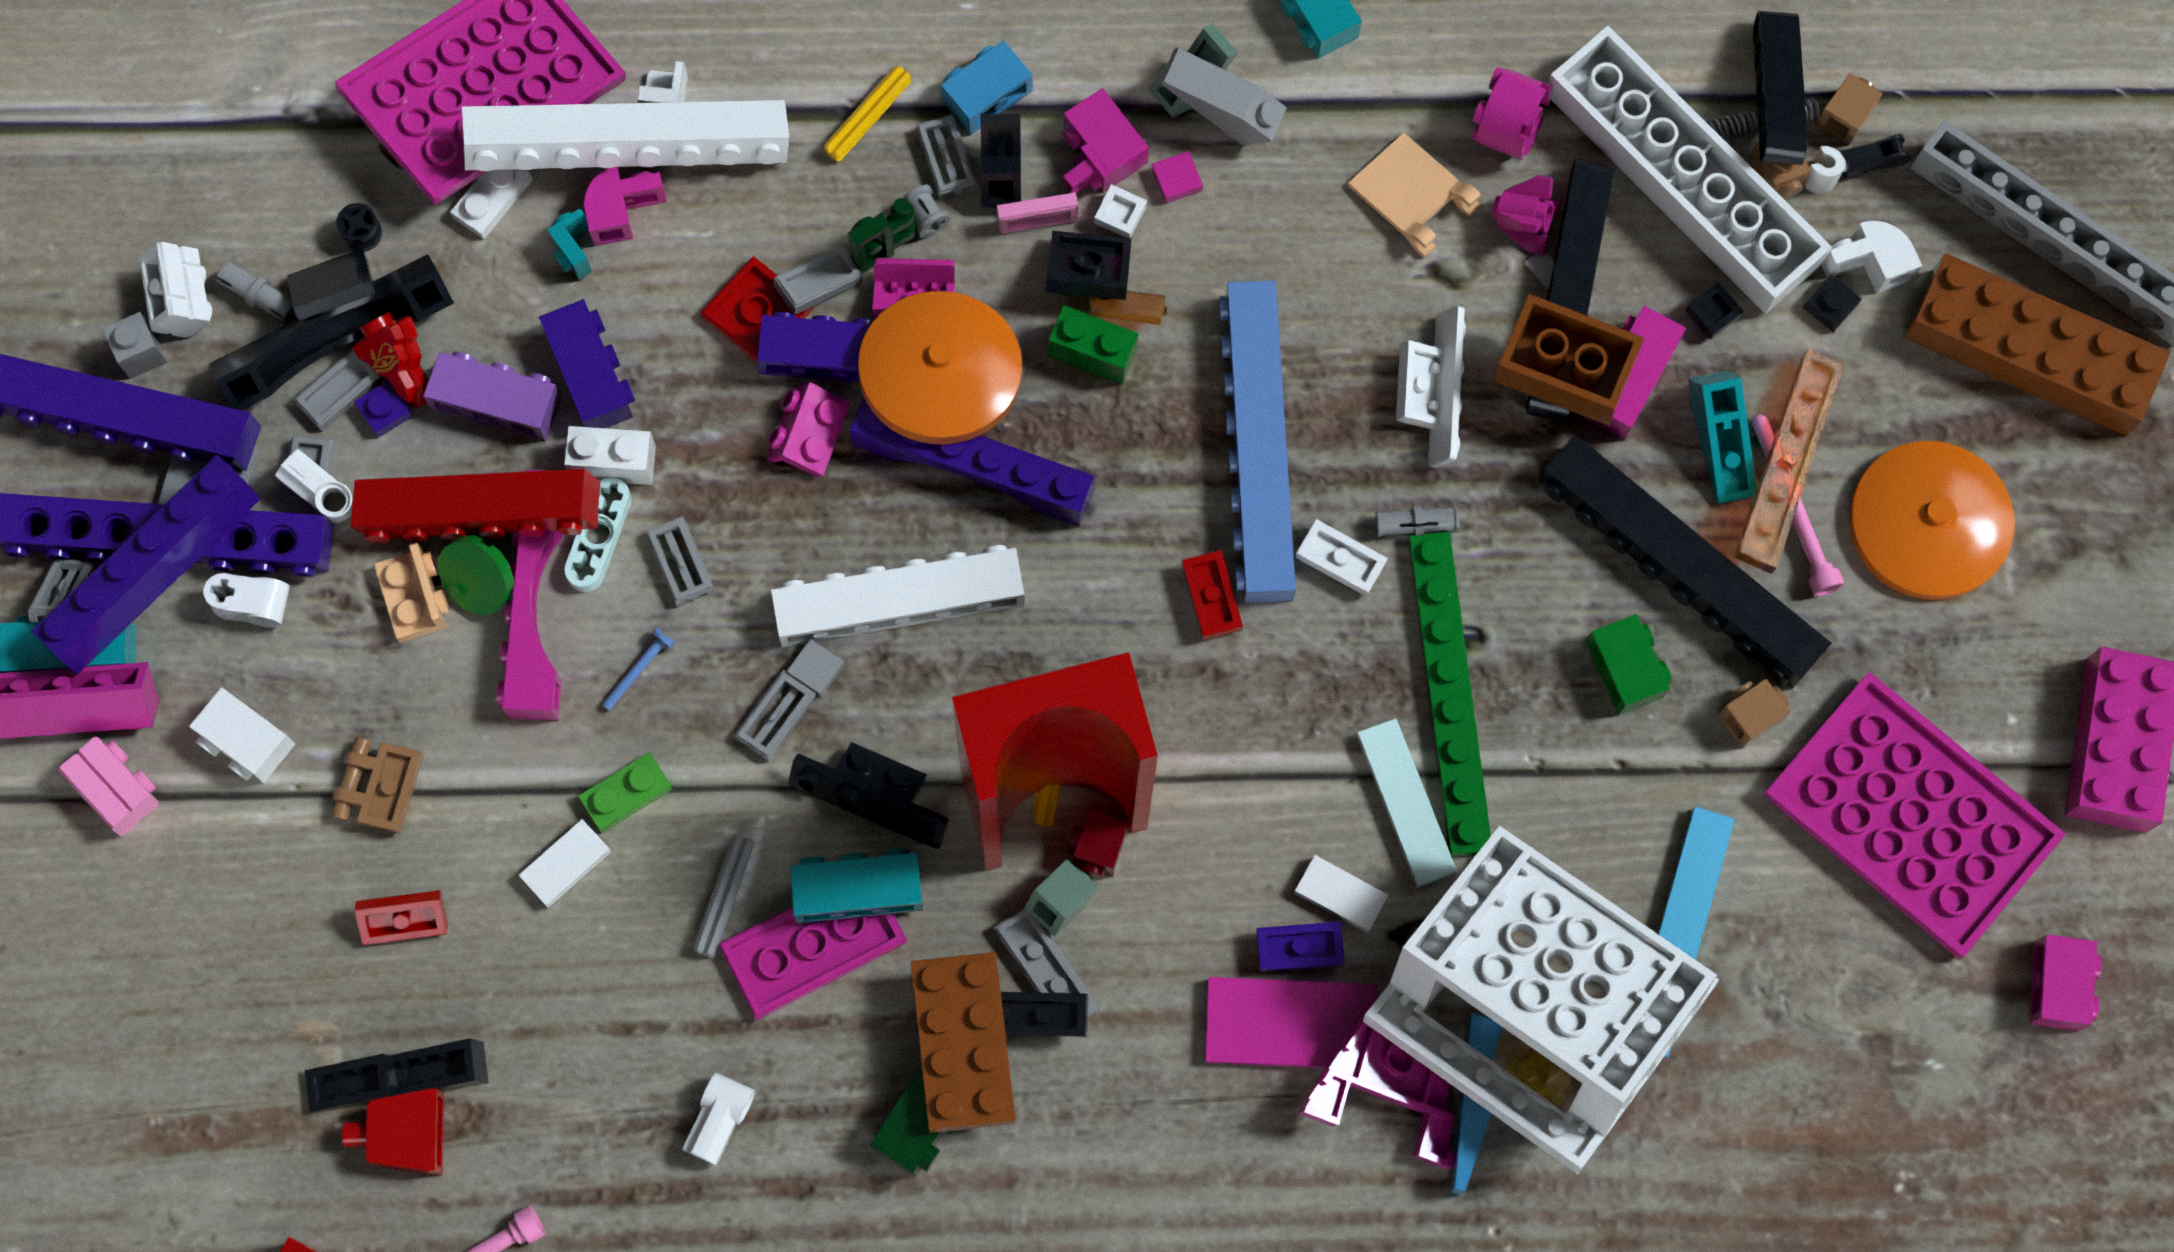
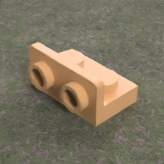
(411, 594)

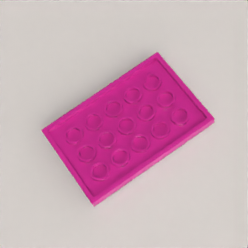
(473, 58)
(1914, 815)

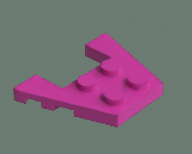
(1385, 1070)

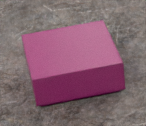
(1177, 177)

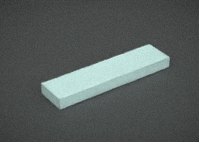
(1406, 803)

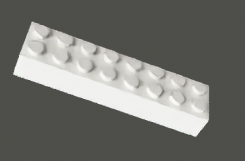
(1688, 176)

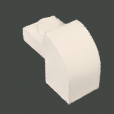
(1881, 250)

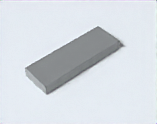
(1040, 957)

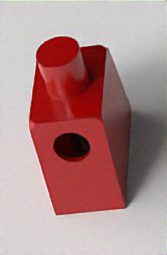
(402, 1132)

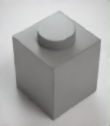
(134, 345)

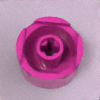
(1512, 113)

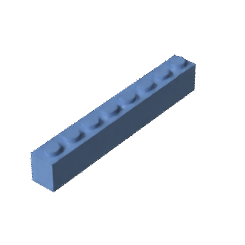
(1259, 442)

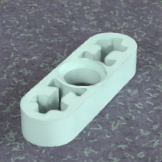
(599, 565)

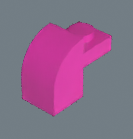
(610, 199)

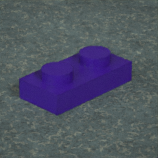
(1300, 947)

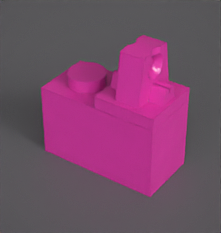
(1106, 144)

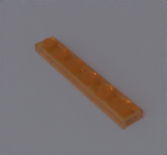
(1789, 461)

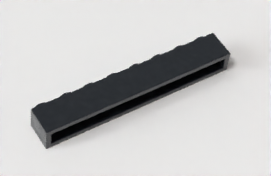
(1683, 562)

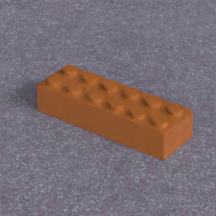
(2037, 345)

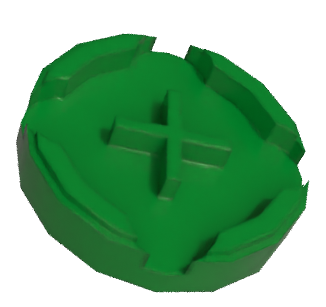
(475, 575)

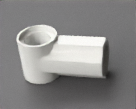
(313, 485)
(723, 1106)

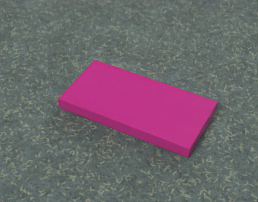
(791, 959)
(1281, 1020)

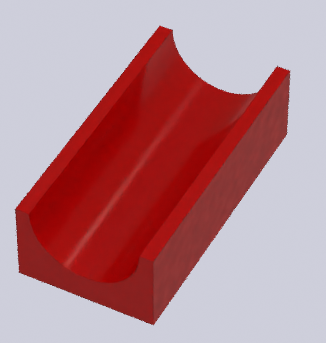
(1054, 730)

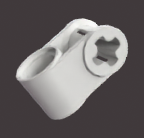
(253, 599)

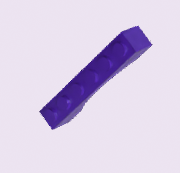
(1025, 476)

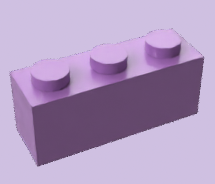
(492, 395)

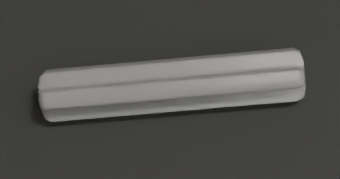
(723, 896)

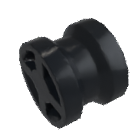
(355, 218)

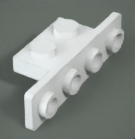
(1432, 386)

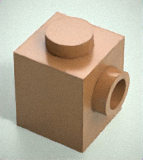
(1783, 178)
(1754, 711)

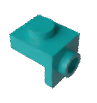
(567, 252)

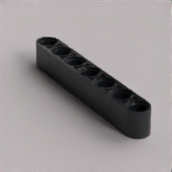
(1577, 252)

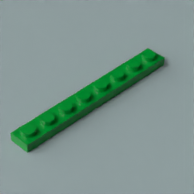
(1449, 693)

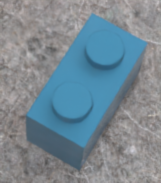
(986, 85)

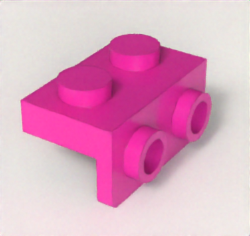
(905, 277)
(807, 428)

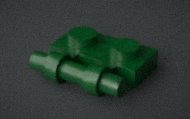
(881, 235)

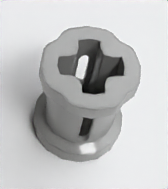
(935, 219)

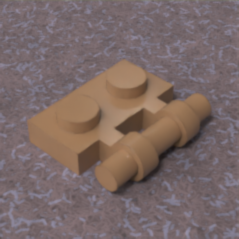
(388, 789)

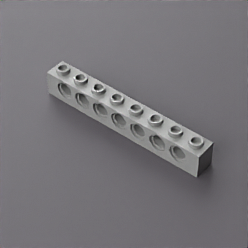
(2050, 227)

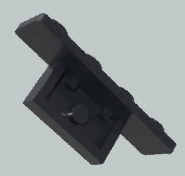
(874, 790)

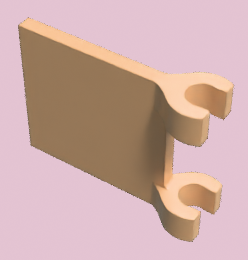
(1410, 189)

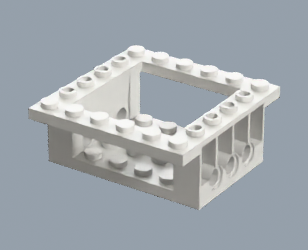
(1600, 1042)

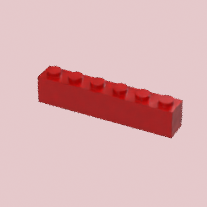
(475, 505)

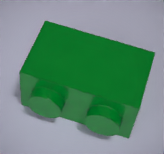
(1093, 344)
(1629, 664)

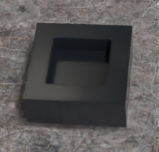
(1832, 303)
(1714, 310)

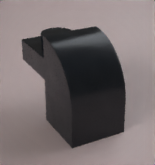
(1000, 159)

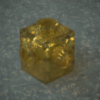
(1542, 1076)

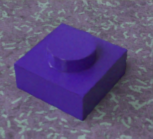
(383, 409)

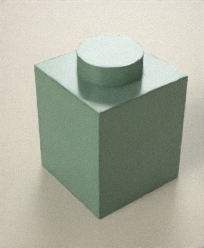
(1060, 897)

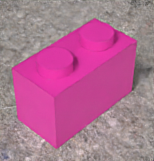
(2064, 983)

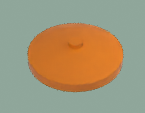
(940, 367)
(1931, 520)

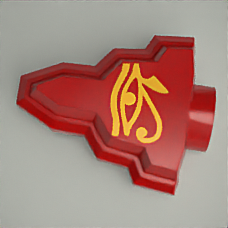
(395, 355)

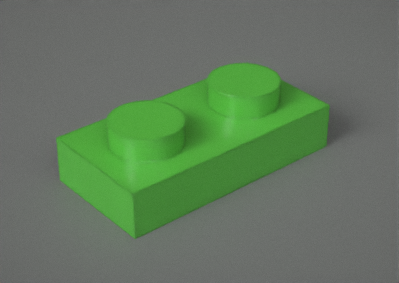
(625, 792)

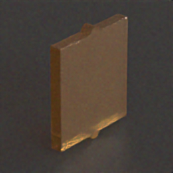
(1136, 308)

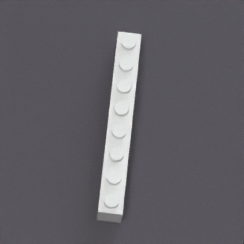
(624, 135)

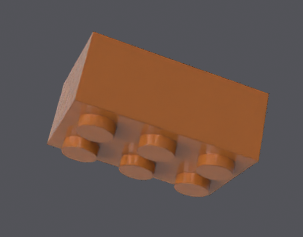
(1569, 359)

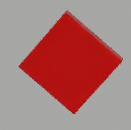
(742, 302)

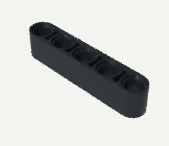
(1779, 88)

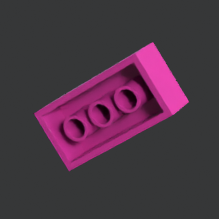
(2123, 741)

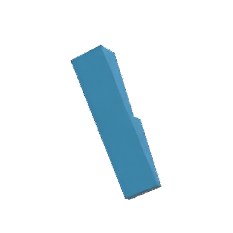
(1471, 1118)

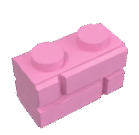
(109, 784)

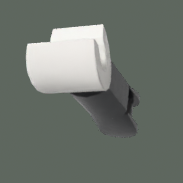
(1853, 161)

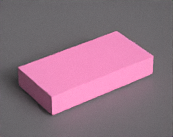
(1037, 213)

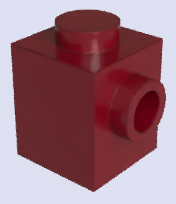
(1098, 843)

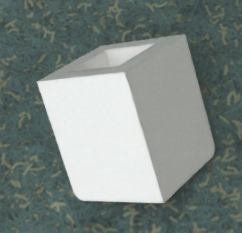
(664, 86)

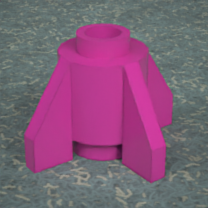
(1526, 211)

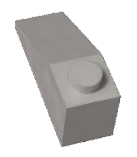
(1224, 98)

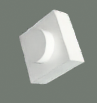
(1120, 211)

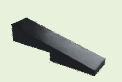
(385, 1075)

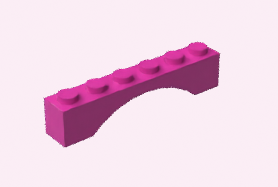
(530, 681)

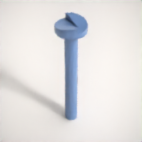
(637, 669)

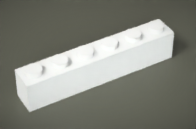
(898, 596)

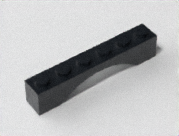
(275, 358)

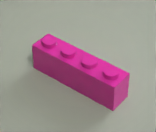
(65, 702)

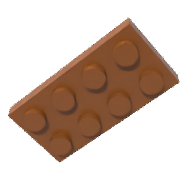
(962, 1042)

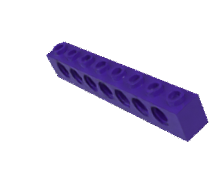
(22, 512)

